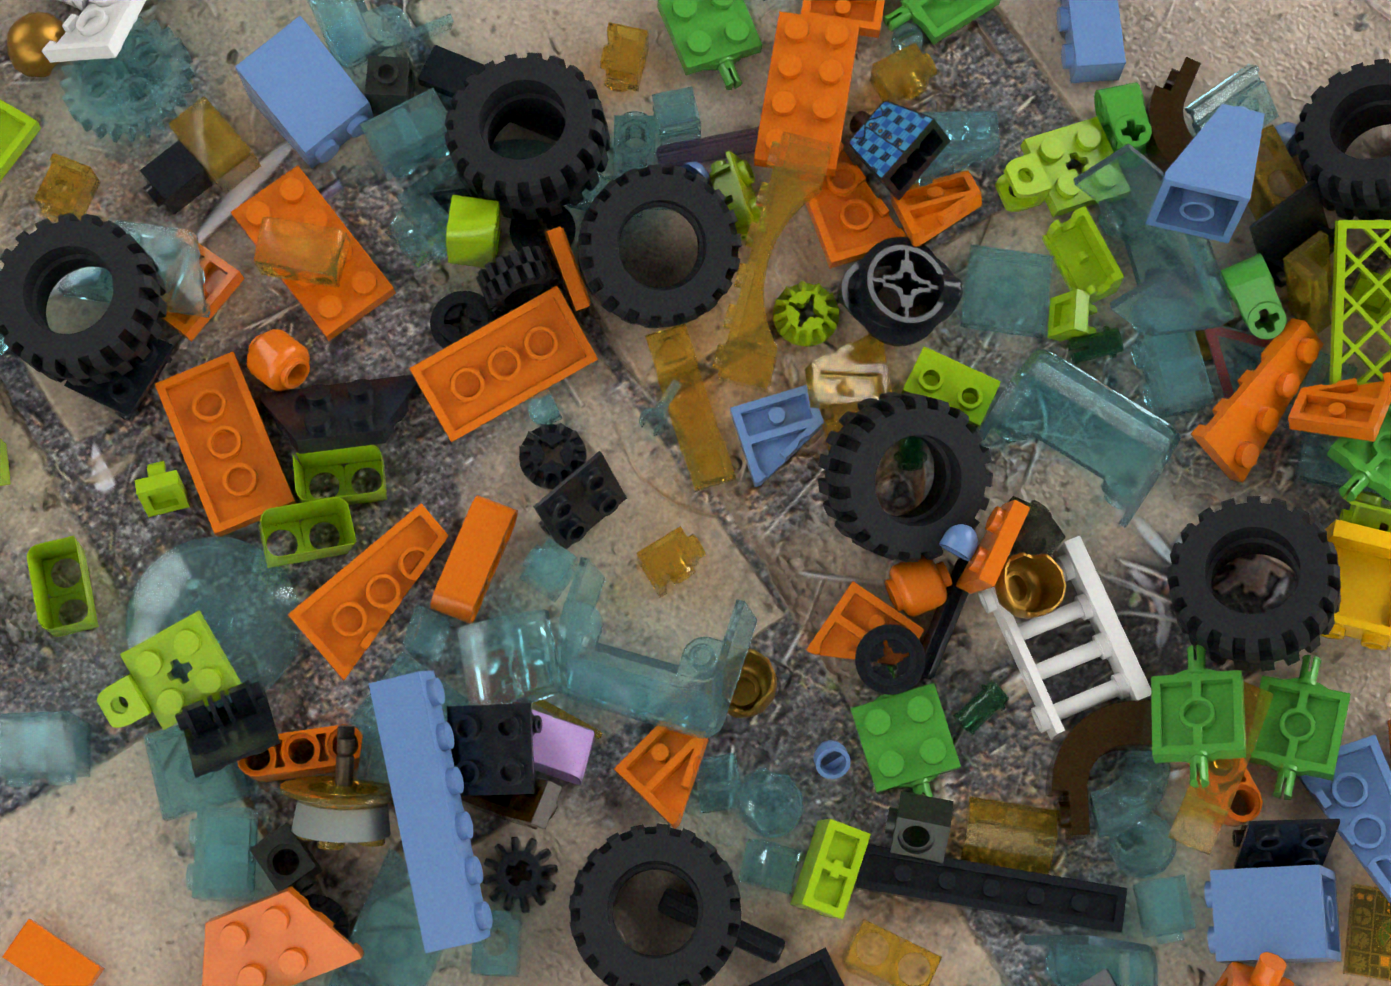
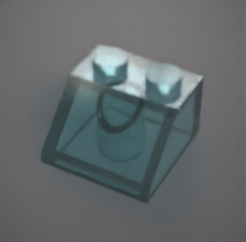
(44, 748)

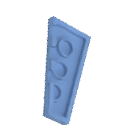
(1363, 803)

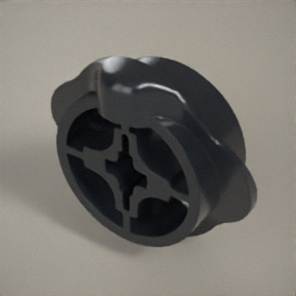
(885, 302)

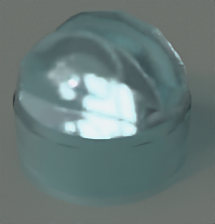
(903, 31)
(543, 409)

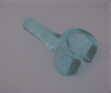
(661, 408)

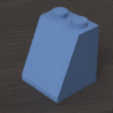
(304, 93)
(1211, 178)
(1275, 912)

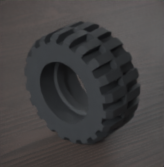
(521, 89)
(1328, 127)
(715, 235)
(42, 262)
(853, 463)
(1245, 531)
(643, 851)

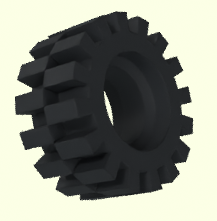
(516, 278)

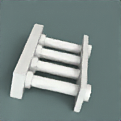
(1108, 643)

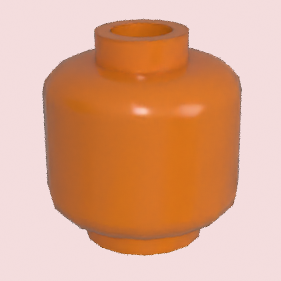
(278, 360)
(918, 586)

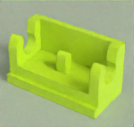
(1083, 256)
(830, 868)

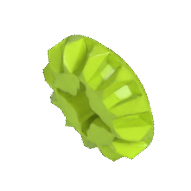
(814, 330)

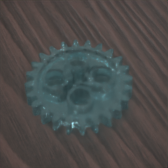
(128, 81)

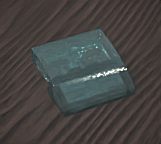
(510, 659)

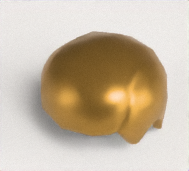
(28, 38)
(1030, 585)
(754, 687)

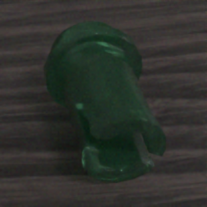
(1097, 345)
(910, 454)
(981, 707)

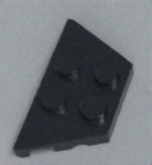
(340, 413)

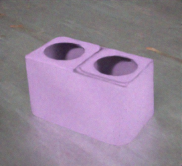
(562, 748)

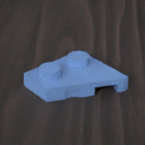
(774, 430)

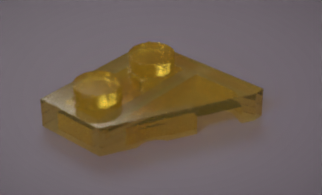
(848, 374)

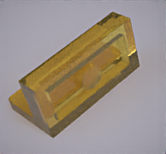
(1309, 280)
(1010, 835)

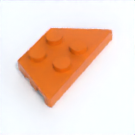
(273, 943)

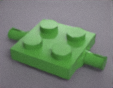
(938, 17)
(710, 35)
(1366, 461)
(1198, 716)
(1301, 728)
(906, 739)

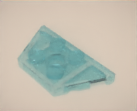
(176, 256)
(389, 935)

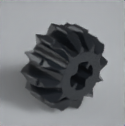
(514, 861)

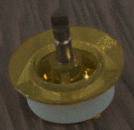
(340, 806)

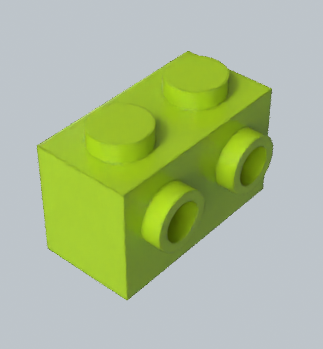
(954, 383)

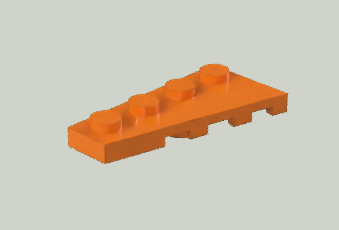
(849, 215)
(1253, 412)
(362, 596)

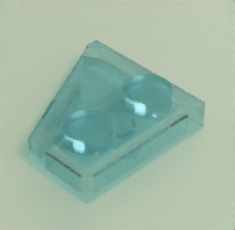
(972, 137)

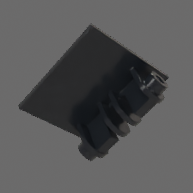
(1289, 227)
(127, 392)
(580, 502)
(228, 731)
(494, 747)
(1284, 842)

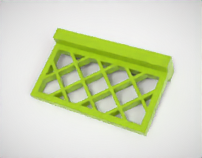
(1339, 295)

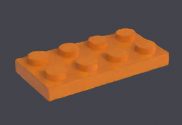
(808, 82)
(362, 282)
(503, 363)
(224, 443)

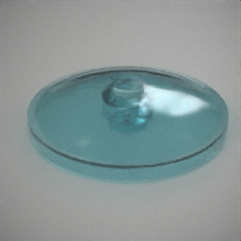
(237, 598)

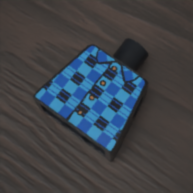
(896, 144)

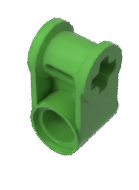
(1123, 116)
(1252, 291)

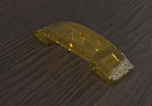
(690, 409)
(1206, 808)

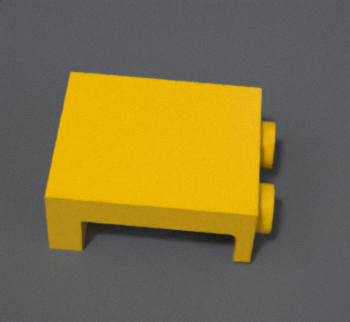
(1365, 584)

